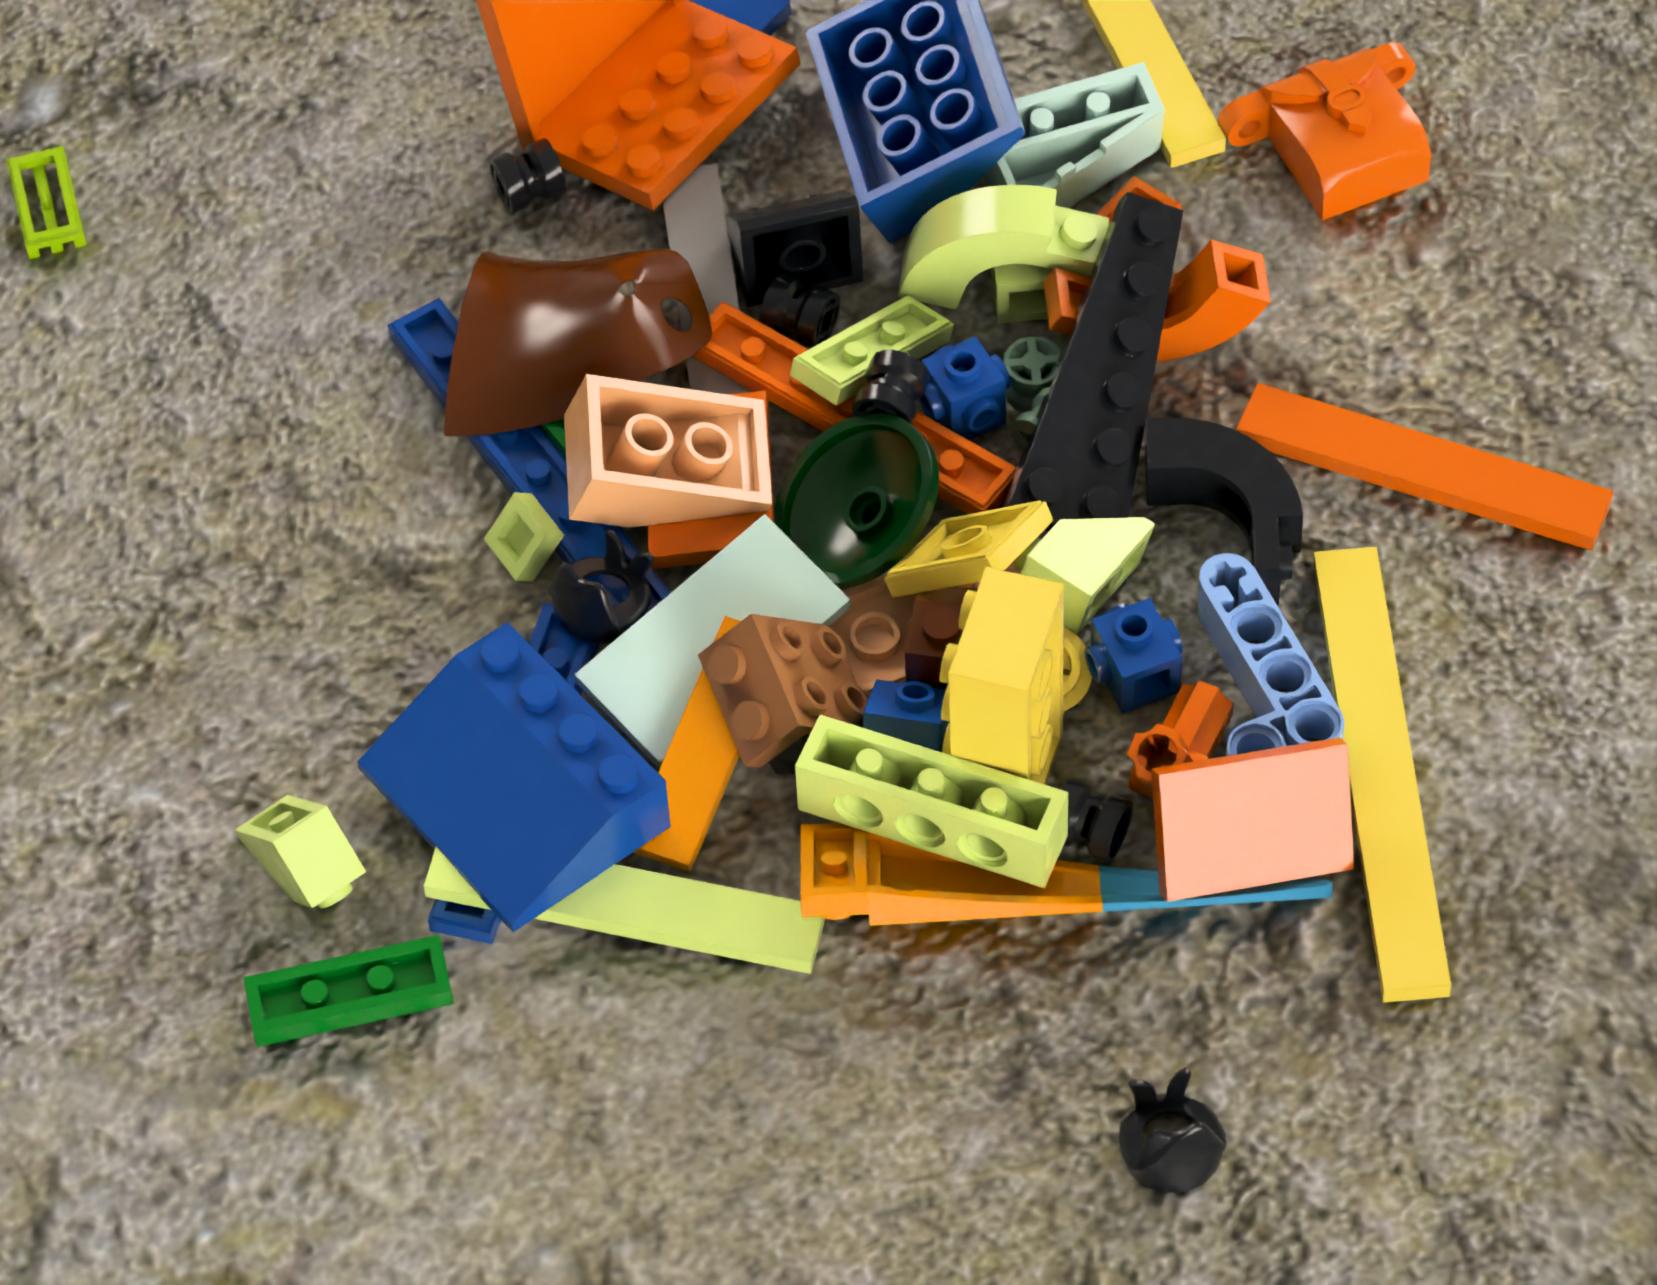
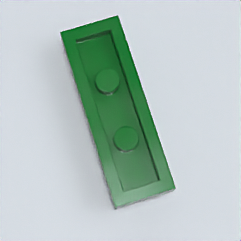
(348, 990)

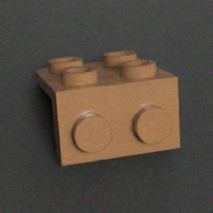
(776, 682)

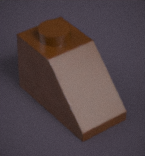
(930, 631)

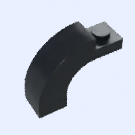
(1231, 474)

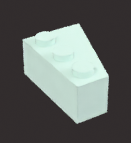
(1084, 134)

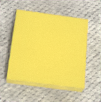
(967, 544)

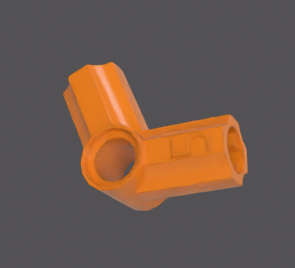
(1187, 734)

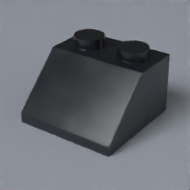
(802, 238)

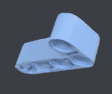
(1263, 667)

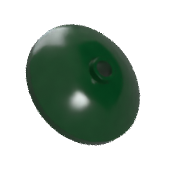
(859, 496)

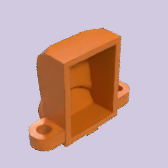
(1339, 128)

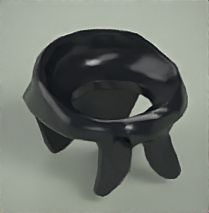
(584, 605)
(1174, 1159)

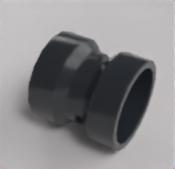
(527, 175)
(801, 311)
(893, 385)
(1096, 820)

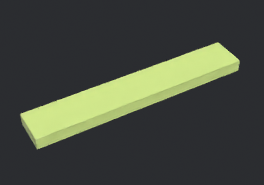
(669, 913)

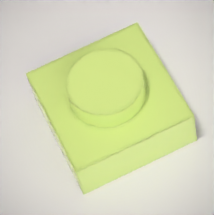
(523, 537)

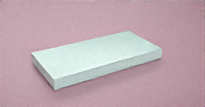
(655, 663)

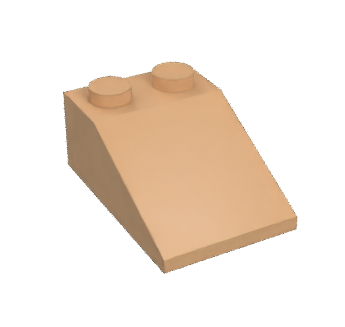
(663, 454)

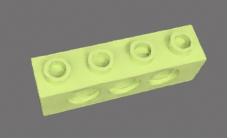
(932, 800)

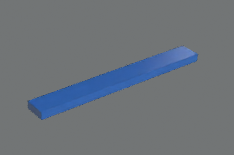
(520, 458)

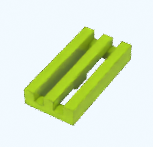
(53, 235)

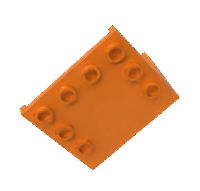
(630, 85)

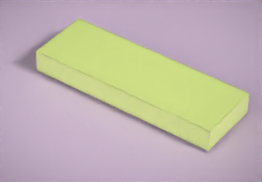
(840, 363)

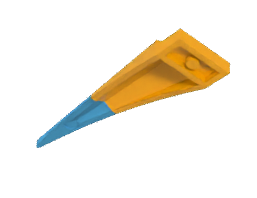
(896, 883)

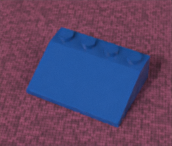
(914, 103)
(516, 778)

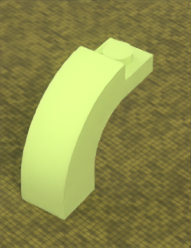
(992, 230)

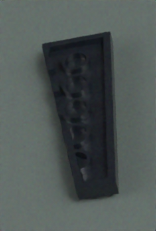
(1098, 403)

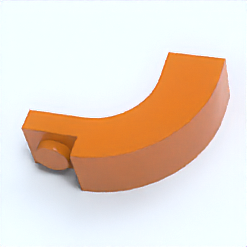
(1205, 302)

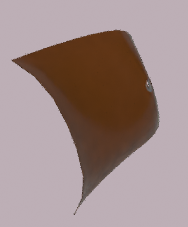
(545, 324)

